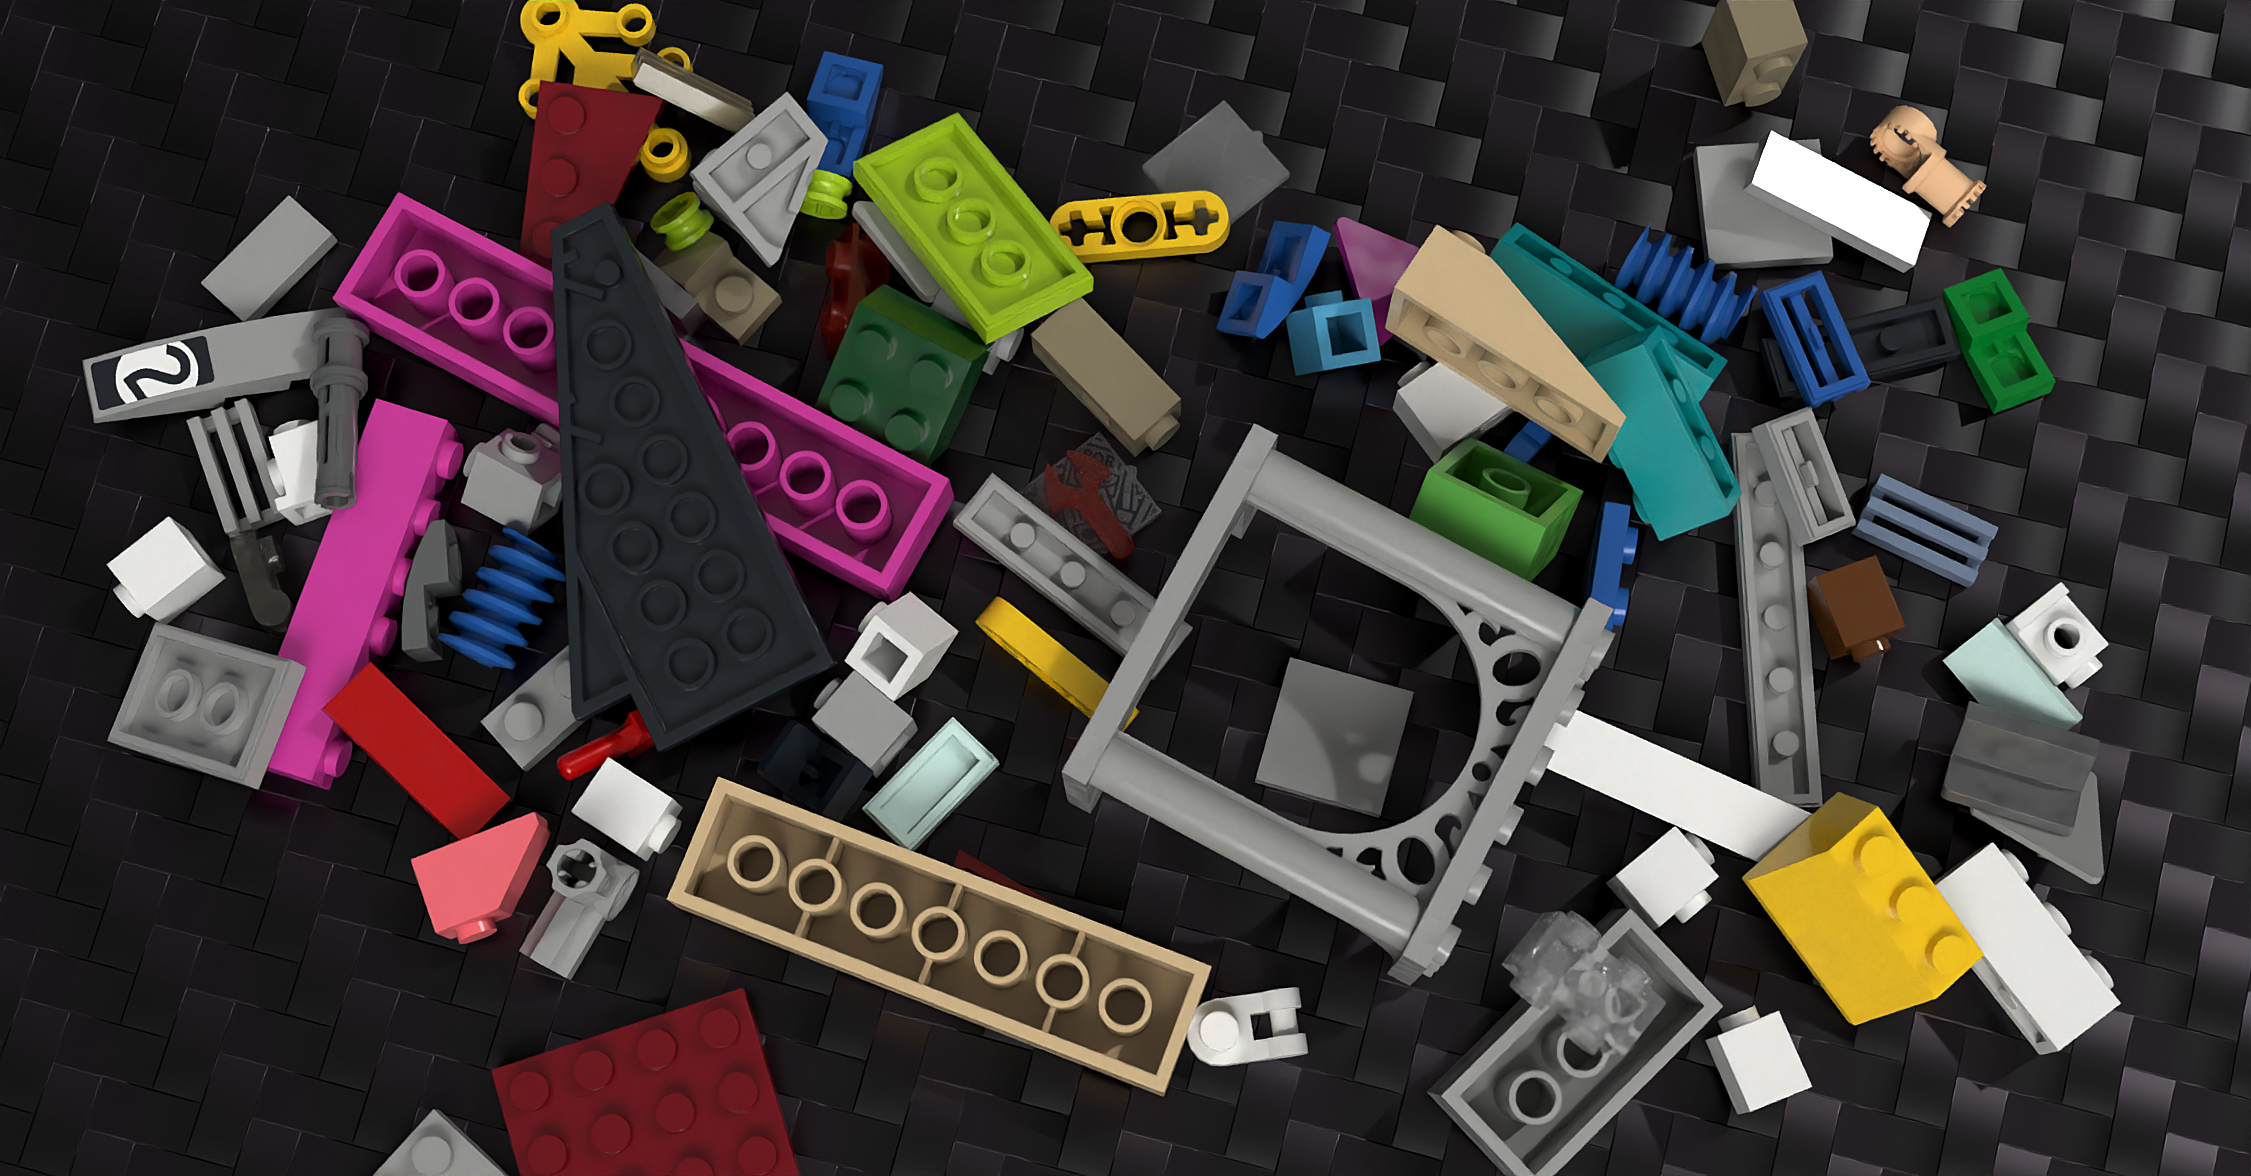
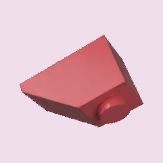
(480, 877)

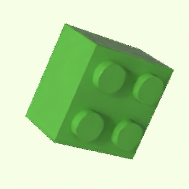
(1496, 507)

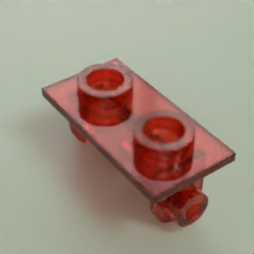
(854, 269)

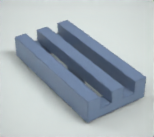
(1935, 509)

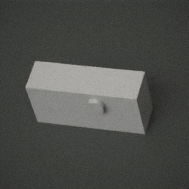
(1539, 1096)

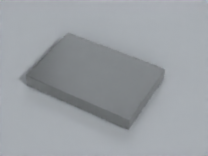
(207, 704)

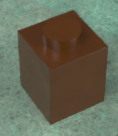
(1854, 610)

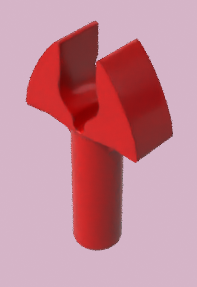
(630, 739)

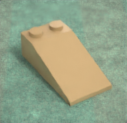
(1483, 328)

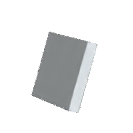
(1742, 229)
(1334, 737)

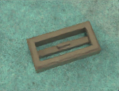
(691, 91)

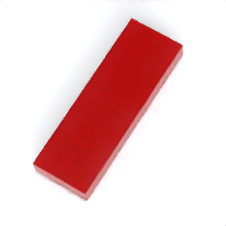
(415, 753)

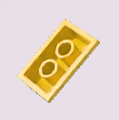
(1862, 912)

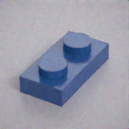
(1611, 546)

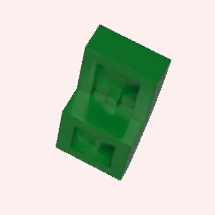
(1995, 340)

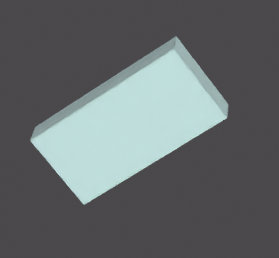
(2008, 679)
(931, 785)

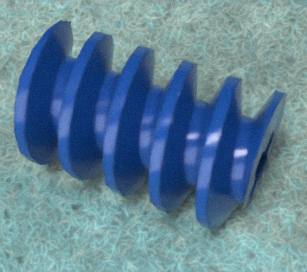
(1683, 288)
(505, 601)

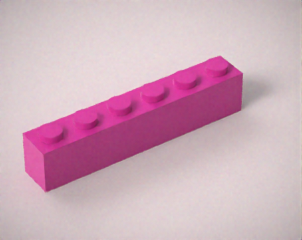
(360, 580)

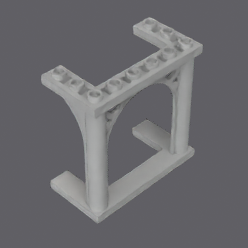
(1398, 915)

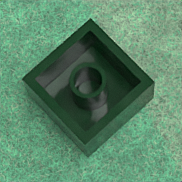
(903, 374)

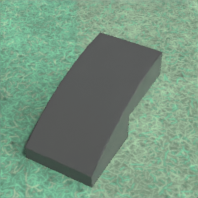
(433, 575)

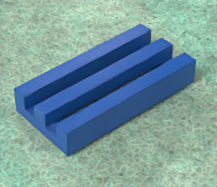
(1833, 389)

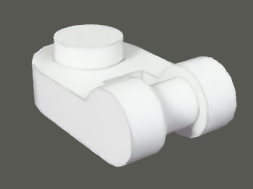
(1224, 1034)

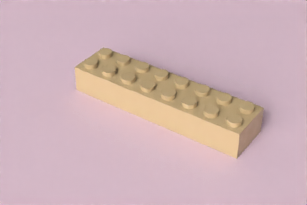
(940, 936)

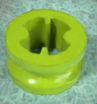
(826, 195)
(681, 221)

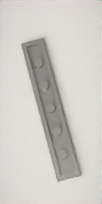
(1774, 637)

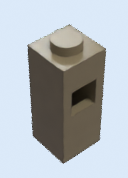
(1108, 377)

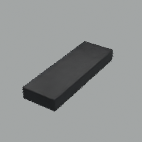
(1885, 340)

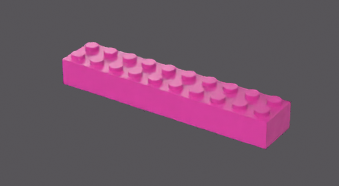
(493, 324)

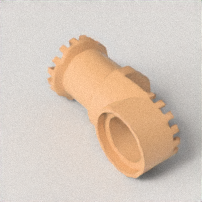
(1924, 163)

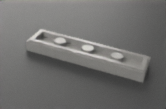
(1060, 567)

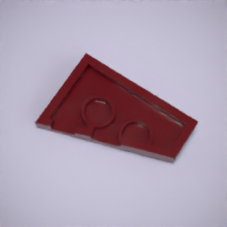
(580, 156)

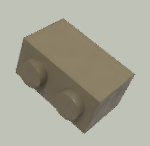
(1753, 48)

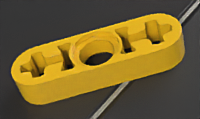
(1158, 246)
(1044, 656)

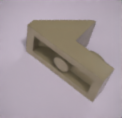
(722, 285)

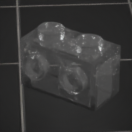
(1597, 995)

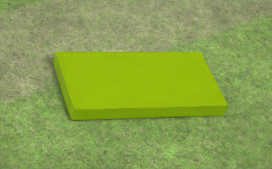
(972, 227)

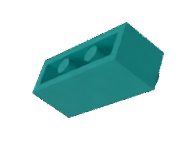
(1665, 439)

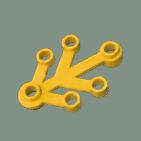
(599, 68)

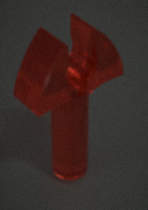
(1089, 502)

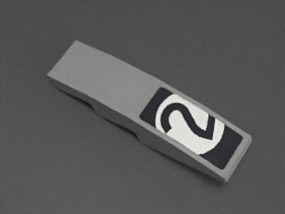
(204, 367)

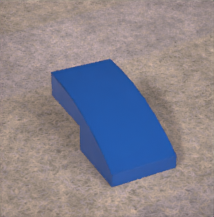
(843, 108)
(1265, 298)

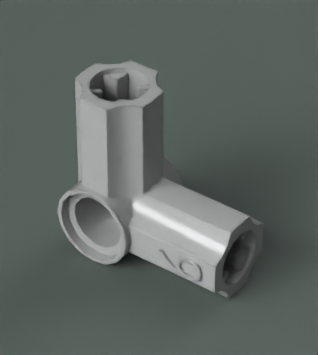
(587, 892)

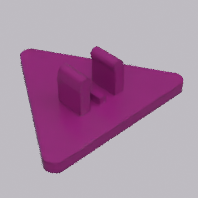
(1373, 266)

